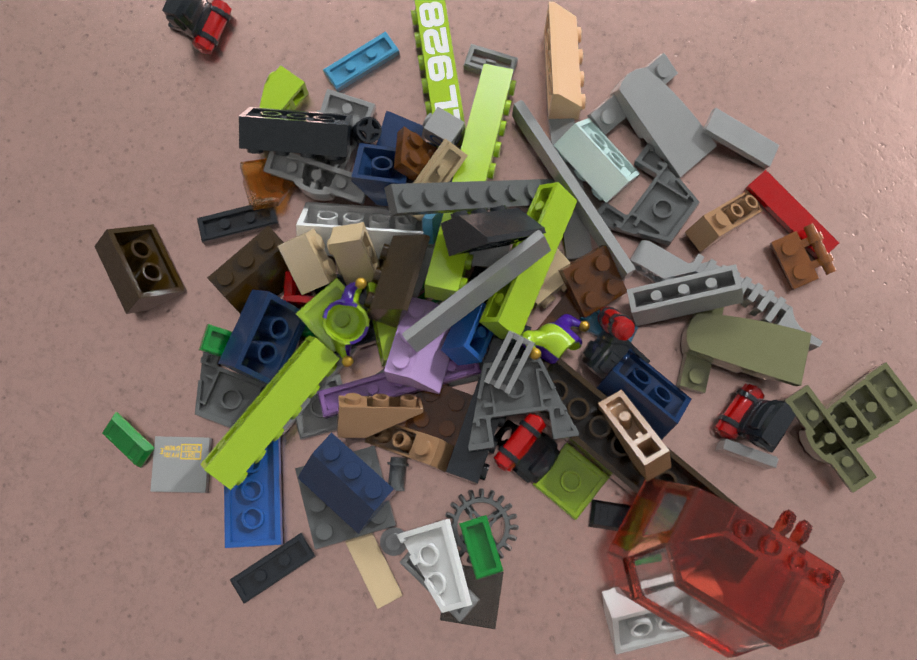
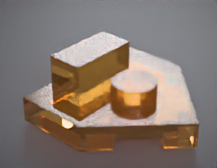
(262, 188)

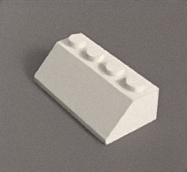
(634, 626)

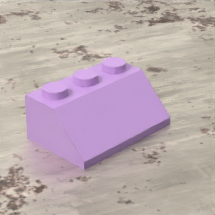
(415, 369)

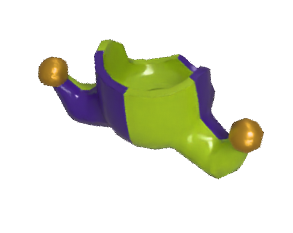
(346, 320)
(555, 338)

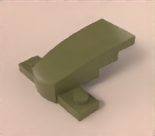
(740, 346)
(850, 421)

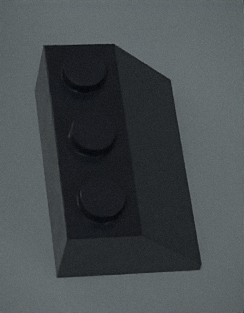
(487, 229)

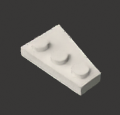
(438, 559)

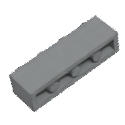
(686, 295)

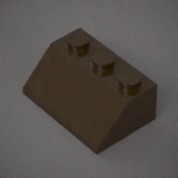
(138, 267)
(253, 267)
(396, 278)

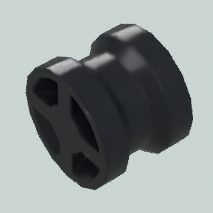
(371, 129)

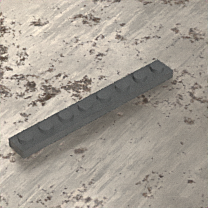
(460, 196)

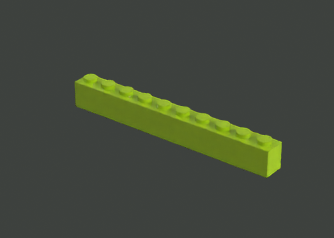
(481, 146)

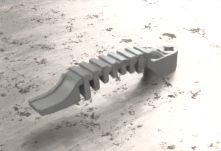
(661, 266)

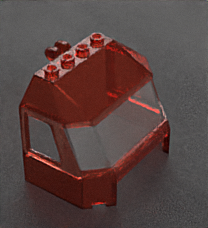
(721, 570)

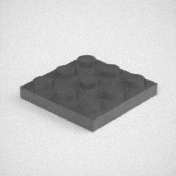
(327, 526)

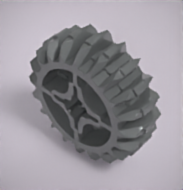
(500, 512)

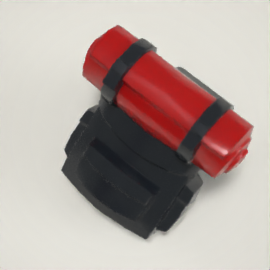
(199, 20)
(611, 343)
(755, 419)
(528, 449)

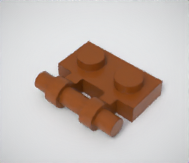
(795, 260)

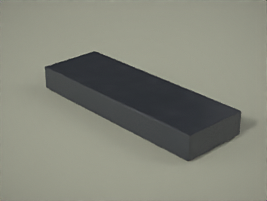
(235, 223)
(273, 567)

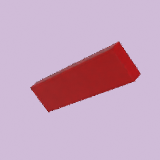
(787, 209)

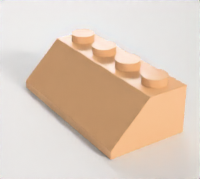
(562, 64)

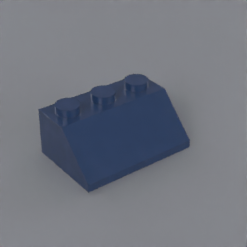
(263, 337)
(649, 391)
(345, 483)

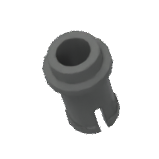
(397, 472)

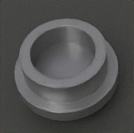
(390, 543)

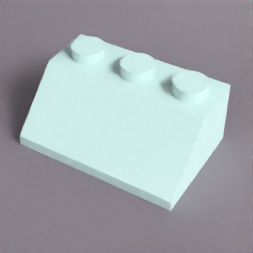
(596, 159)

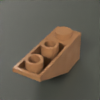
(723, 221)
(368, 415)
(414, 446)

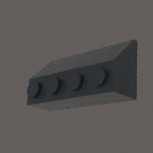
(295, 132)

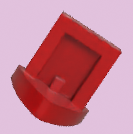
(292, 293)

